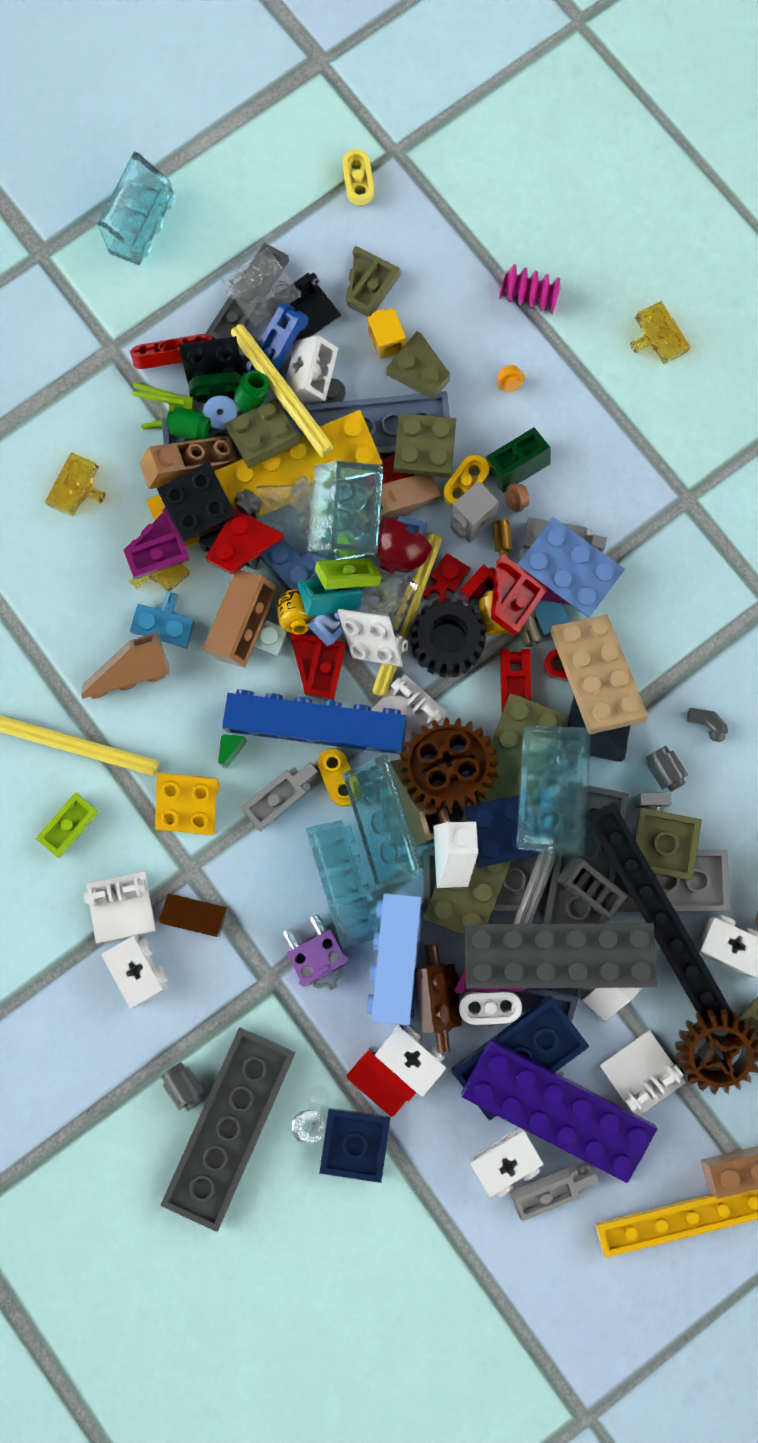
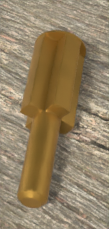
(502, 537)

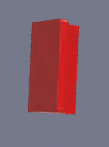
(380, 1083)

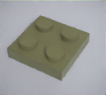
(262, 433)
(424, 445)
(668, 842)

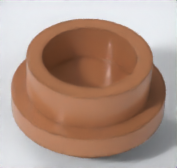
(516, 497)

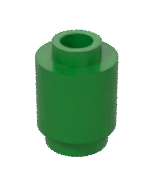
(251, 391)
(188, 424)

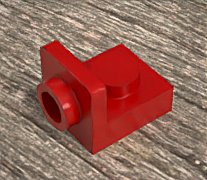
(477, 584)

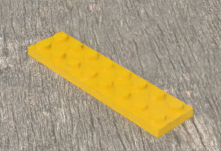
(350, 443)

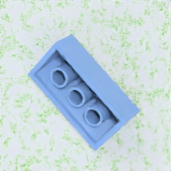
(397, 959)

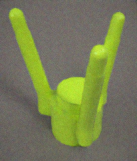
(162, 396)

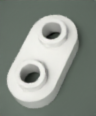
(490, 1009)

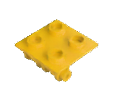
(186, 803)

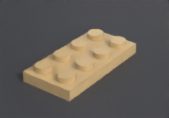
(598, 674)

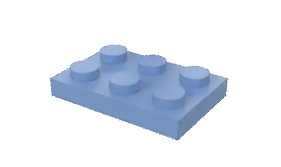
(571, 567)

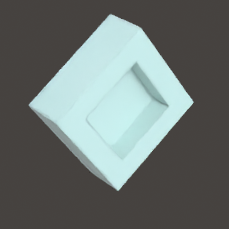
(271, 639)

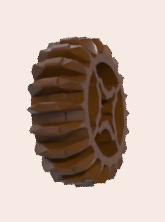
(695, 1065)

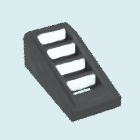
(569, 873)

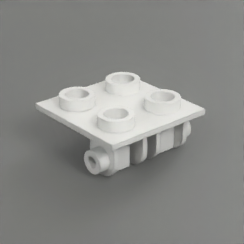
(372, 637)
(414, 703)
(120, 907)
(642, 1073)

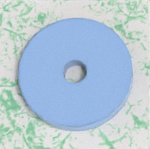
(220, 403)

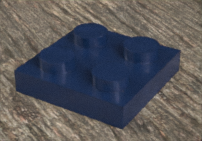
(497, 831)
(354, 1145)

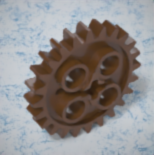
(456, 789)

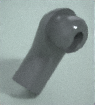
(711, 719)

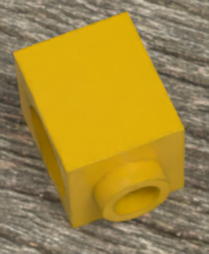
(386, 332)

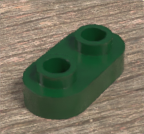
(213, 385)

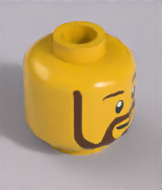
(292, 613)

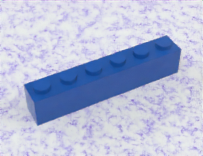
(314, 723)

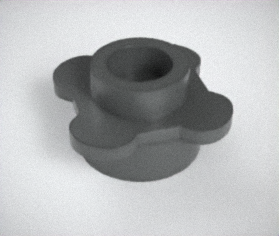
(248, 503)

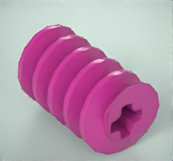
(530, 288)

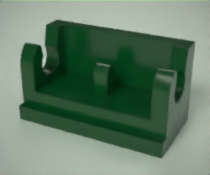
(519, 459)

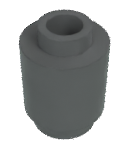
(666, 769)
(182, 1087)

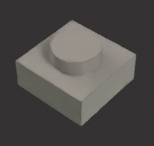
(653, 801)

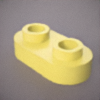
(358, 179)

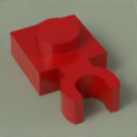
(448, 576)

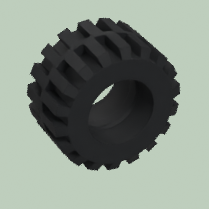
(459, 616)

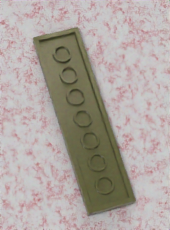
(475, 903)

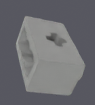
(473, 512)

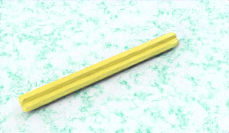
(282, 391)
(420, 576)
(78, 746)

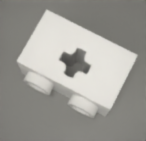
(311, 369)
(715, 946)
(120, 964)
(419, 1076)
(488, 1162)

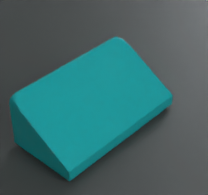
(325, 601)

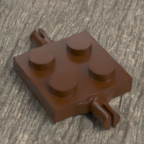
(438, 998)

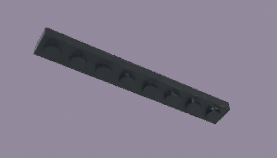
(657, 909)

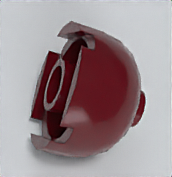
(399, 548)

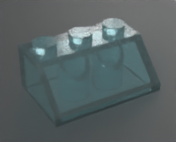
(136, 210)
(345, 510)

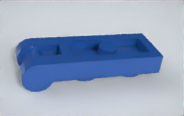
(277, 340)

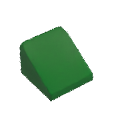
(229, 748)

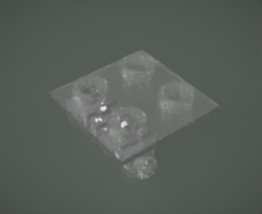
(260, 287)
(288, 507)

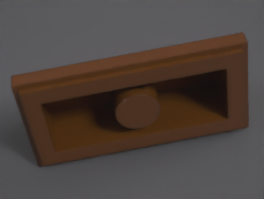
(193, 915)

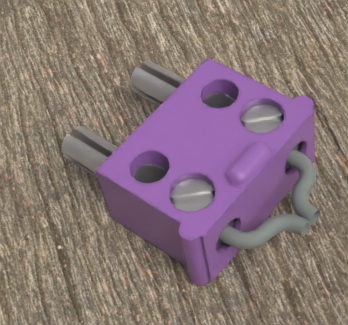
(318, 960)

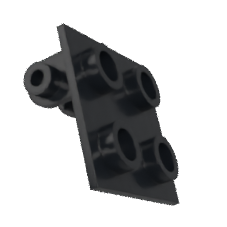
(314, 304)
(211, 357)
(196, 501)

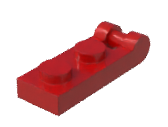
(514, 681)

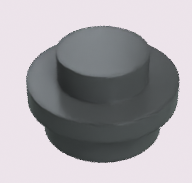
(336, 391)

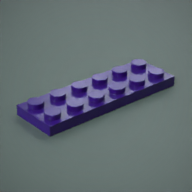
(558, 1111)

